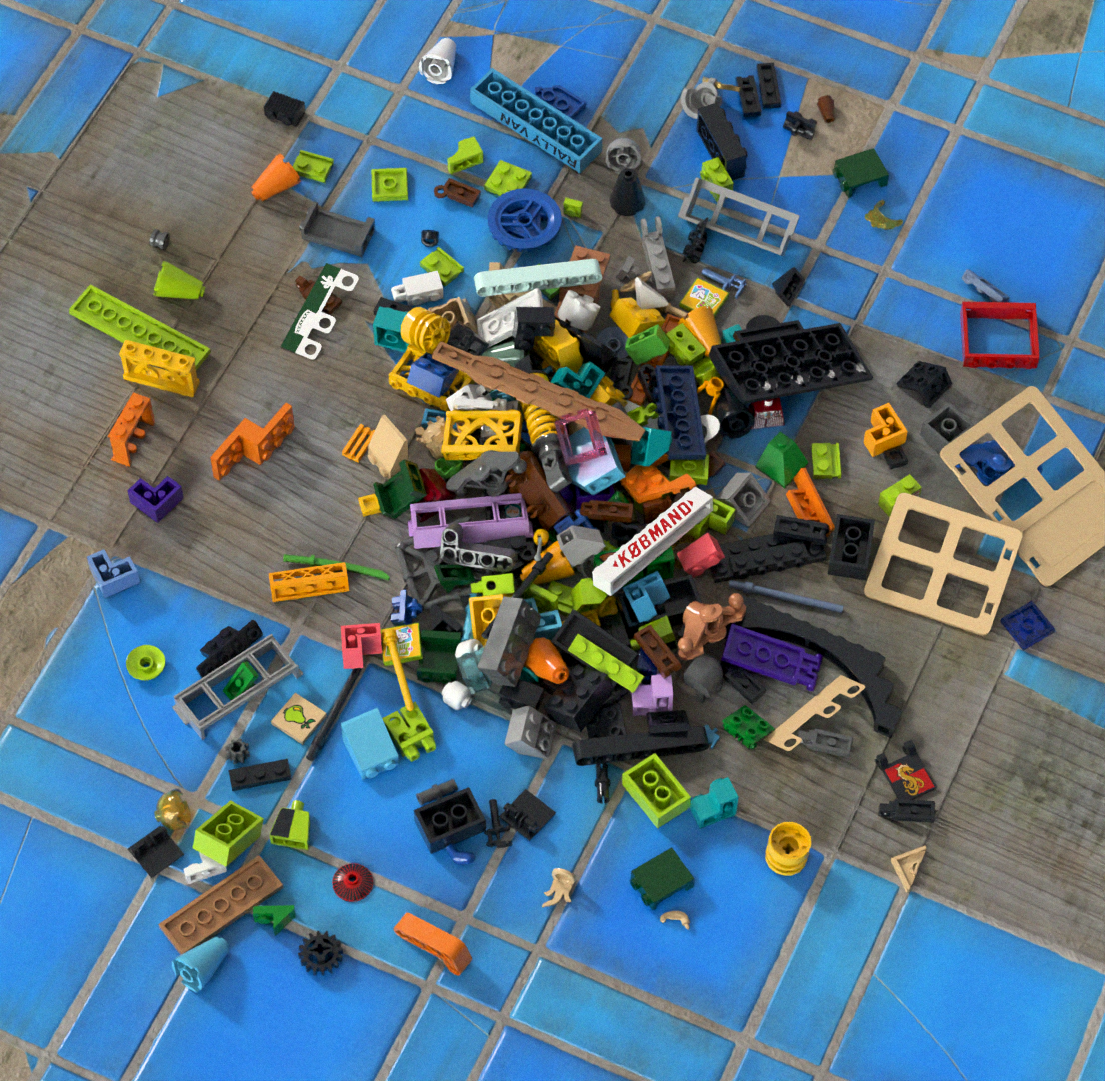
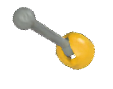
(540, 541)

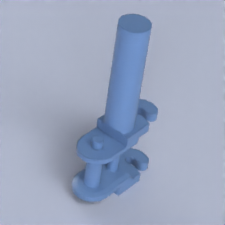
(727, 283)

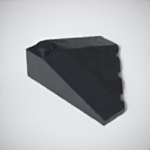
(590, 348)

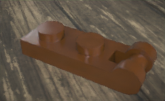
(657, 651)

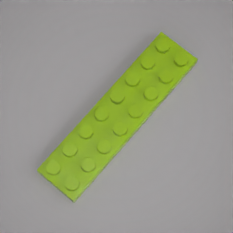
(130, 324)

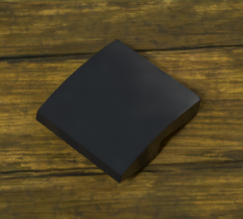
(466, 339)

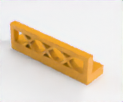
(309, 584)

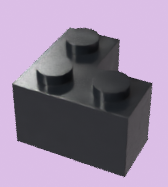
(531, 323)

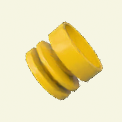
(425, 329)
(790, 839)

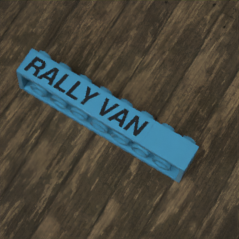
(536, 120)

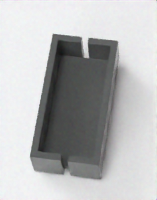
(509, 641)

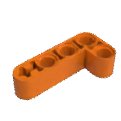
(435, 941)

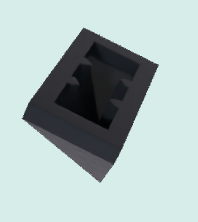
(788, 285)

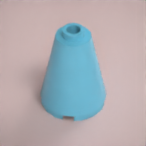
(200, 963)

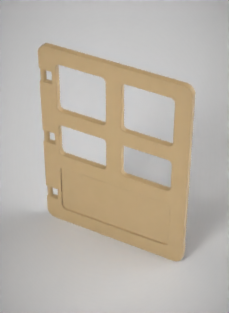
(1068, 520)

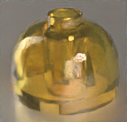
(172, 811)

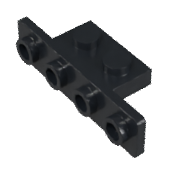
(227, 646)

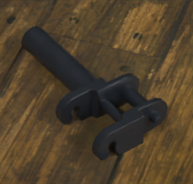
(497, 828)

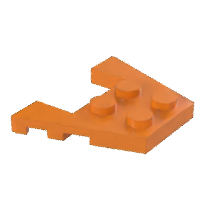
(649, 483)

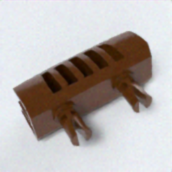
(541, 500)

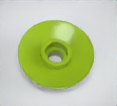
(145, 655)

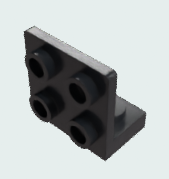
(928, 380)

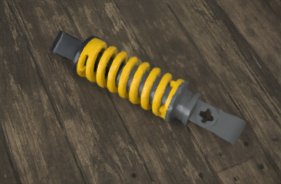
(543, 433)

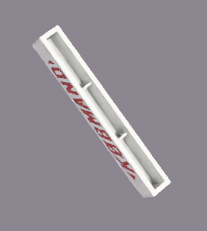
(652, 541)

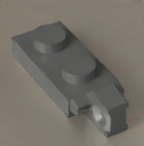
(827, 742)

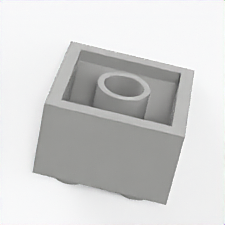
(745, 496)

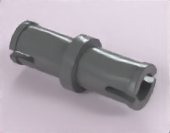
(436, 792)

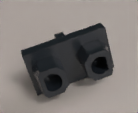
(799, 125)

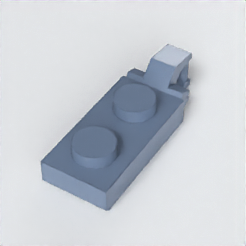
(984, 286)

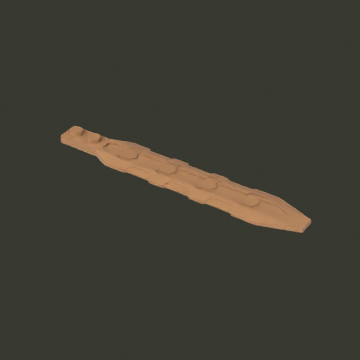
(537, 391)

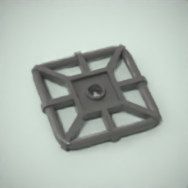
(431, 559)

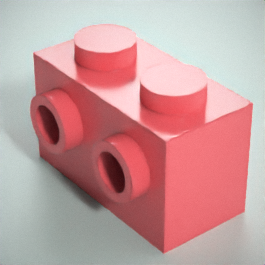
(700, 555)

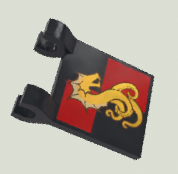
(906, 775)

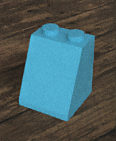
(369, 744)

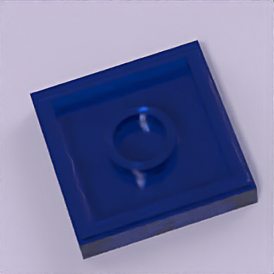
(1027, 625)

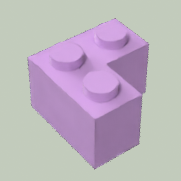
(653, 697)

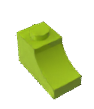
(467, 156)

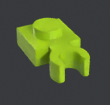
(642, 414)

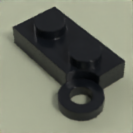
(621, 375)
(517, 544)

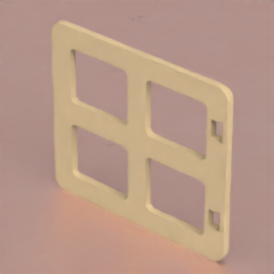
(942, 563)

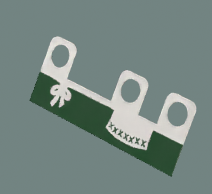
(311, 313)

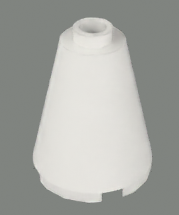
(439, 62)

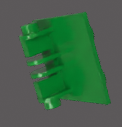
(748, 726)

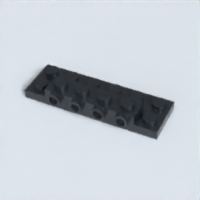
(765, 555)

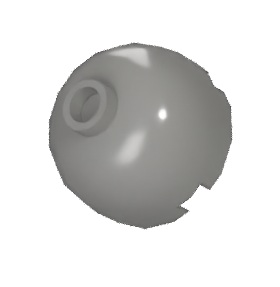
(623, 154)

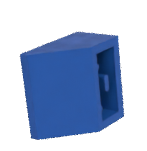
(431, 375)

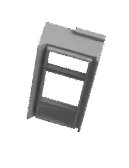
(689, 203)
(226, 670)

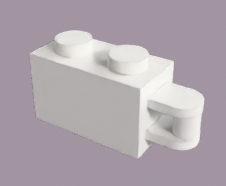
(419, 289)

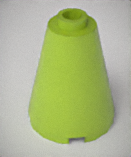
(177, 284)

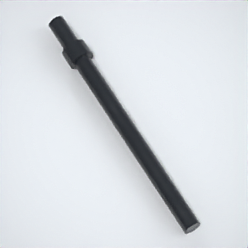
(538, 569)
(319, 741)

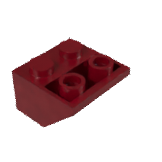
(435, 490)

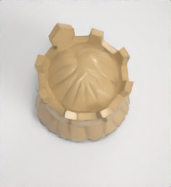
(433, 436)

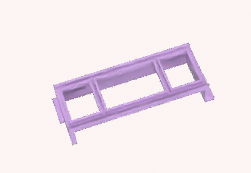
(472, 531)

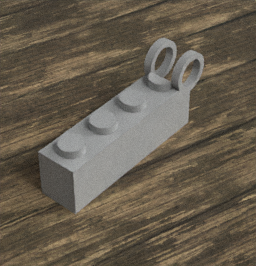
(657, 260)

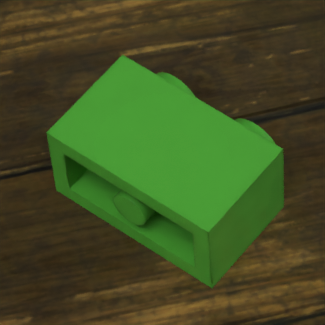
(647, 345)

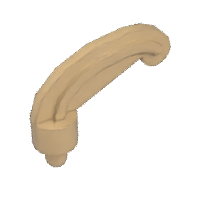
(676, 915)

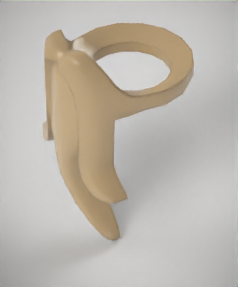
(561, 886)

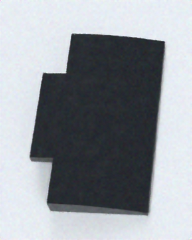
(787, 361)

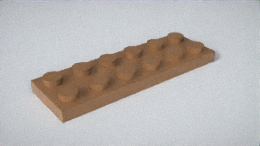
(221, 905)

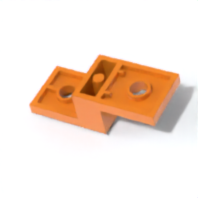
(252, 442)

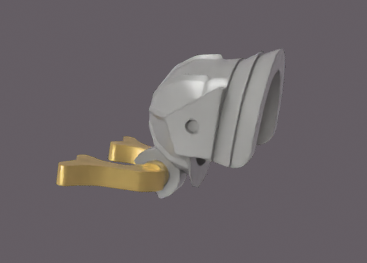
(703, 95)

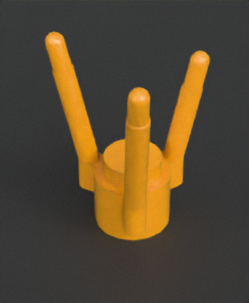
(713, 389)

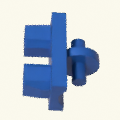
(408, 609)

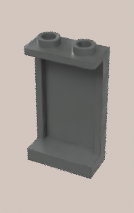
(337, 230)

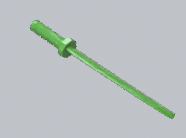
(349, 567)

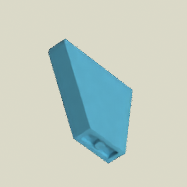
(596, 473)

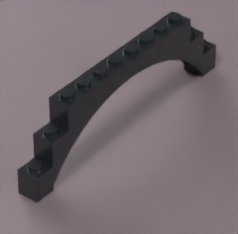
(850, 658)

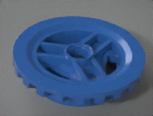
(531, 205)

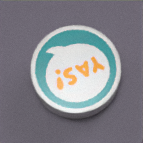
(513, 511)

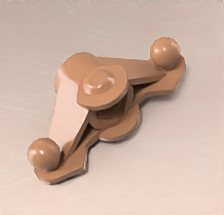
(707, 624)

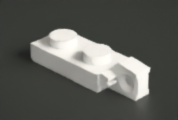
(481, 403)

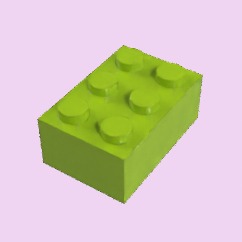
(656, 790)
(228, 833)

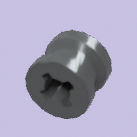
(159, 239)

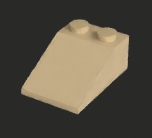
(387, 448)

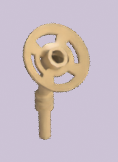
(630, 286)

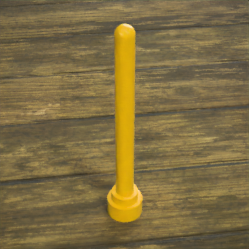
(390, 639)

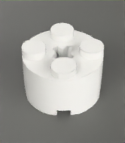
(578, 310)

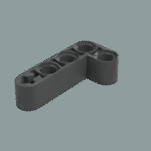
(502, 558)

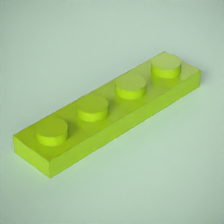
(606, 663)

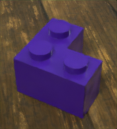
(155, 501)

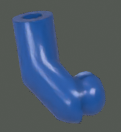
(460, 857)

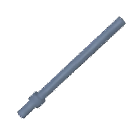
(748, 587)

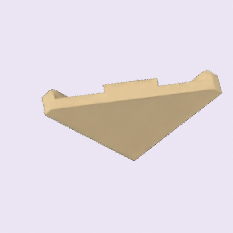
(907, 866)

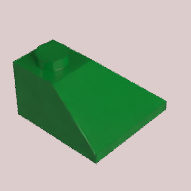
(781, 460)

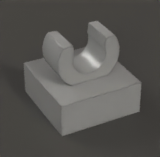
(627, 269)

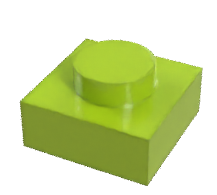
(573, 207)

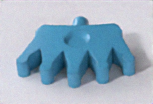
(712, 737)

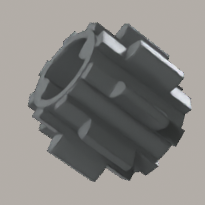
(237, 745)

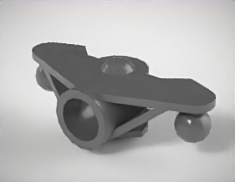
(487, 473)

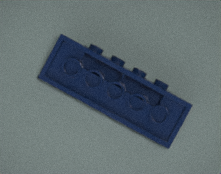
(679, 411)

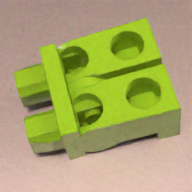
(410, 732)

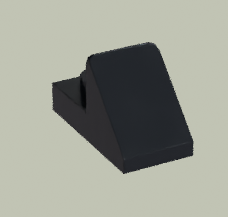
(443, 621)

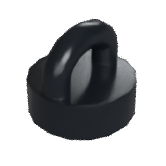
(429, 234)

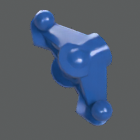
(989, 461)

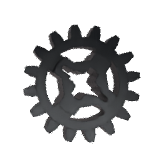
(311, 954)

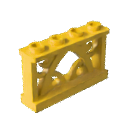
(178, 377)
(400, 382)
(473, 420)

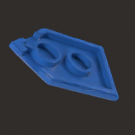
(562, 100)

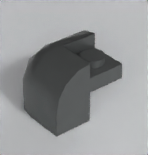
(704, 676)

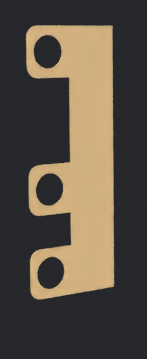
(814, 706)

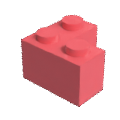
(359, 641)

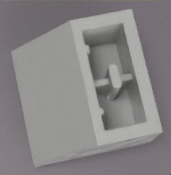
(580, 543)
(530, 732)

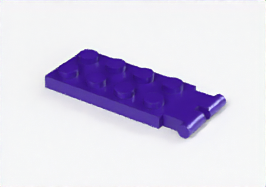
(771, 657)

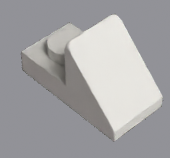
(206, 869)

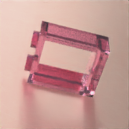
(595, 435)

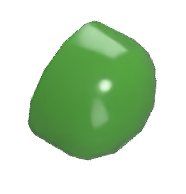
(448, 468)

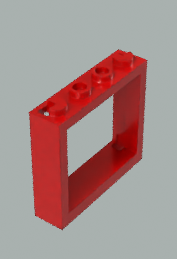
(1000, 310)

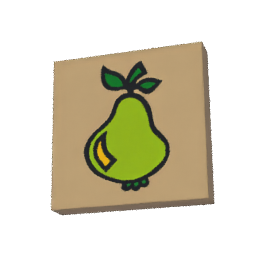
(298, 718)

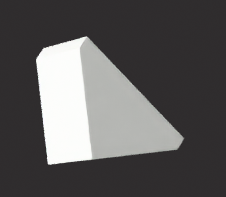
(647, 296)

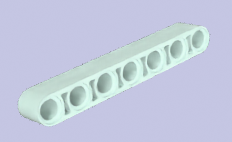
(538, 276)

